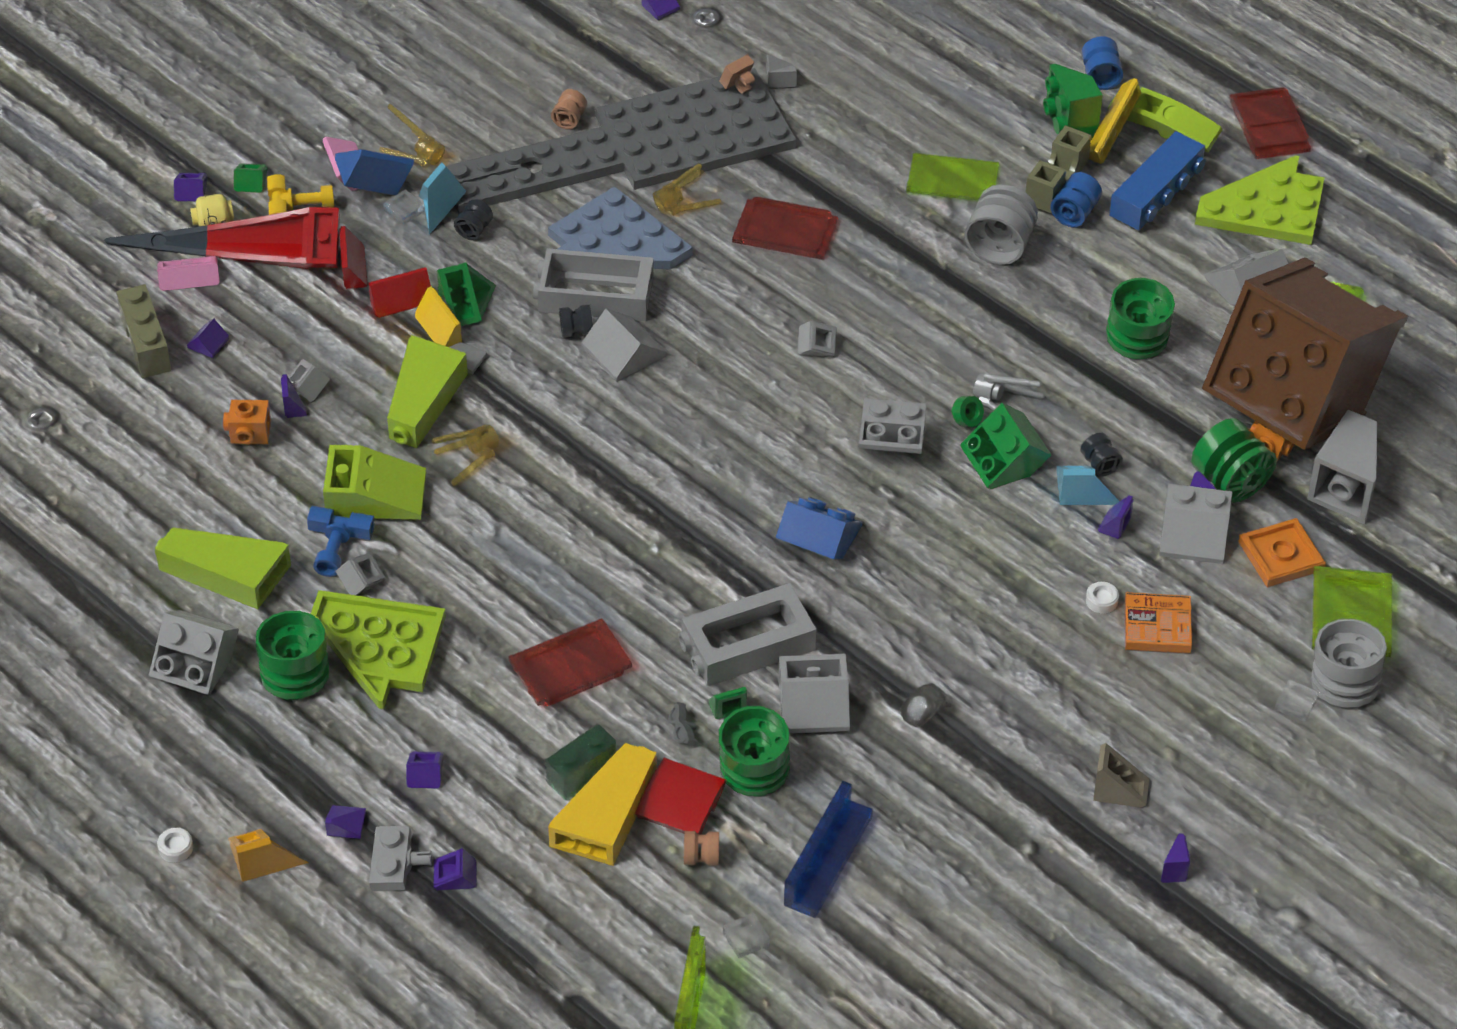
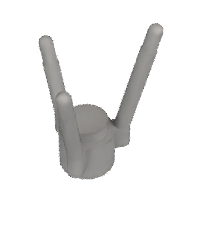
(992, 387)

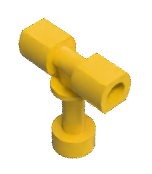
(283, 200)

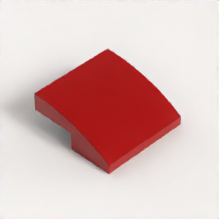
(680, 797)

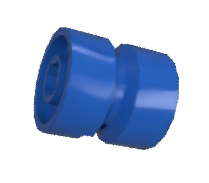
(1102, 62)
(1076, 199)

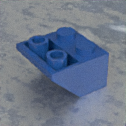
(818, 528)

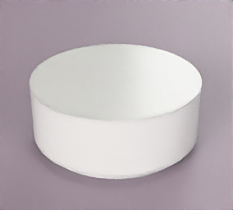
(1102, 597)
(175, 845)

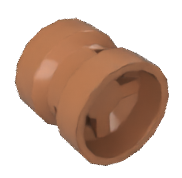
(568, 109)
(709, 848)

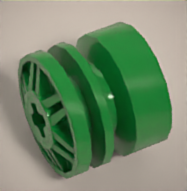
(1140, 318)
(1234, 459)
(292, 654)
(754, 750)

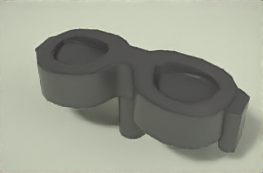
(683, 729)

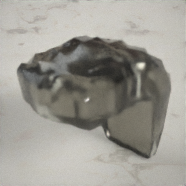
(924, 704)

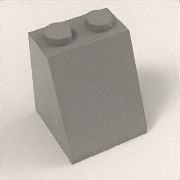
(1346, 468)

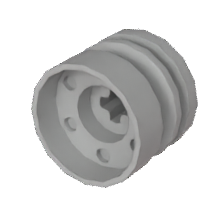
(1001, 224)
(1348, 663)

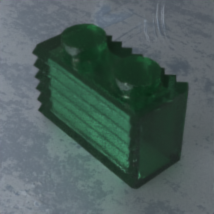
(579, 761)

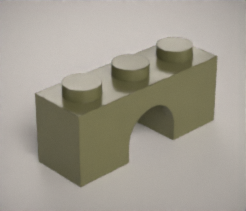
(1068, 156)
(144, 331)

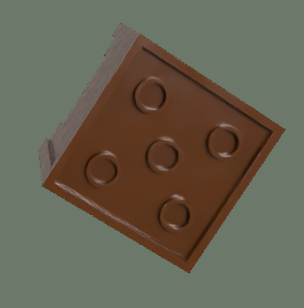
(1301, 352)

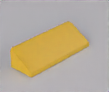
(1114, 120)

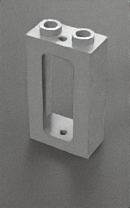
(597, 270)
(754, 652)

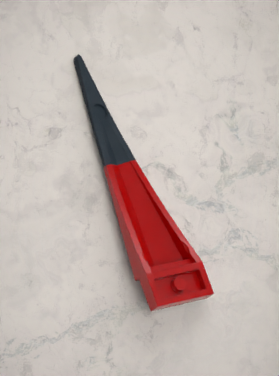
(286, 239)

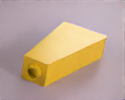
(605, 808)

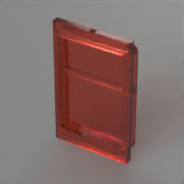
(1270, 122)
(785, 227)
(570, 663)

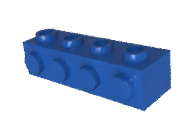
(1157, 180)

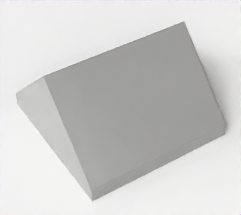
(621, 345)

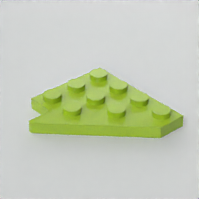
(1266, 204)
(381, 640)

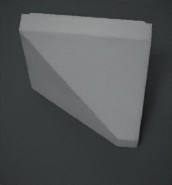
(474, 356)

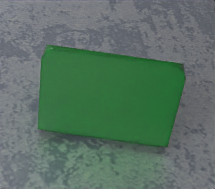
(250, 177)
(727, 702)

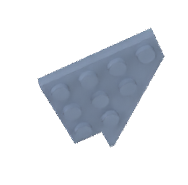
(619, 227)

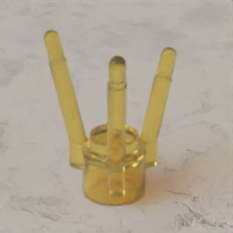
(426, 147)
(670, 196)
(479, 440)

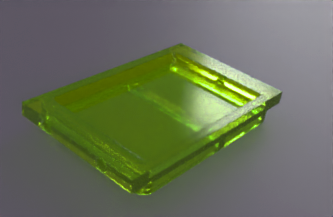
(692, 982)

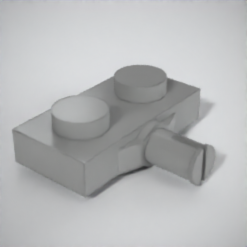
(394, 858)

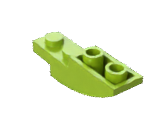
(1170, 116)

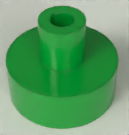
(968, 411)

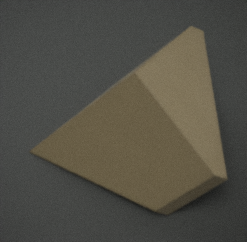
(1119, 780)

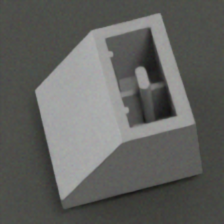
(892, 425)
(192, 651)
(814, 693)

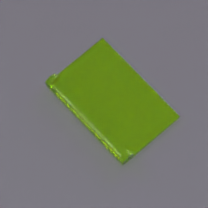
(950, 176)

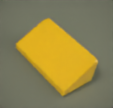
(438, 319)

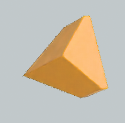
(259, 855)

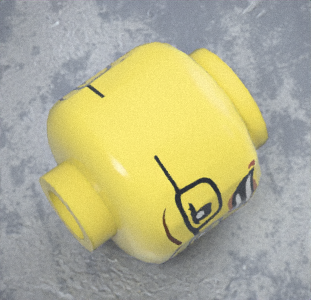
(212, 210)

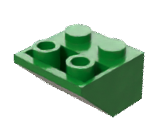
(1072, 100)
(1005, 447)

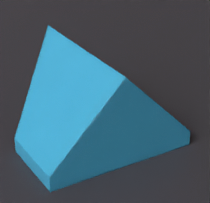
(440, 195)
(1081, 487)

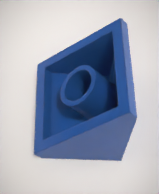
(373, 170)

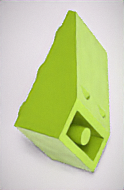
(372, 484)

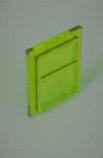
(1352, 595)

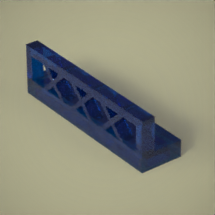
(826, 853)

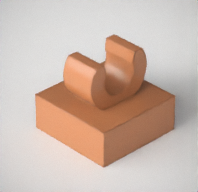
(738, 74)

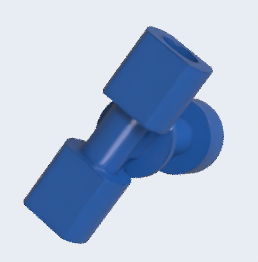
(338, 531)

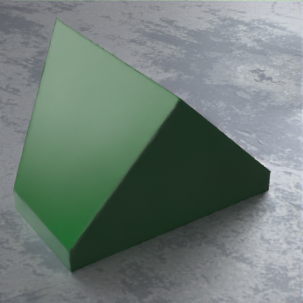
(465, 292)

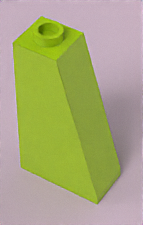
(423, 389)
(224, 563)

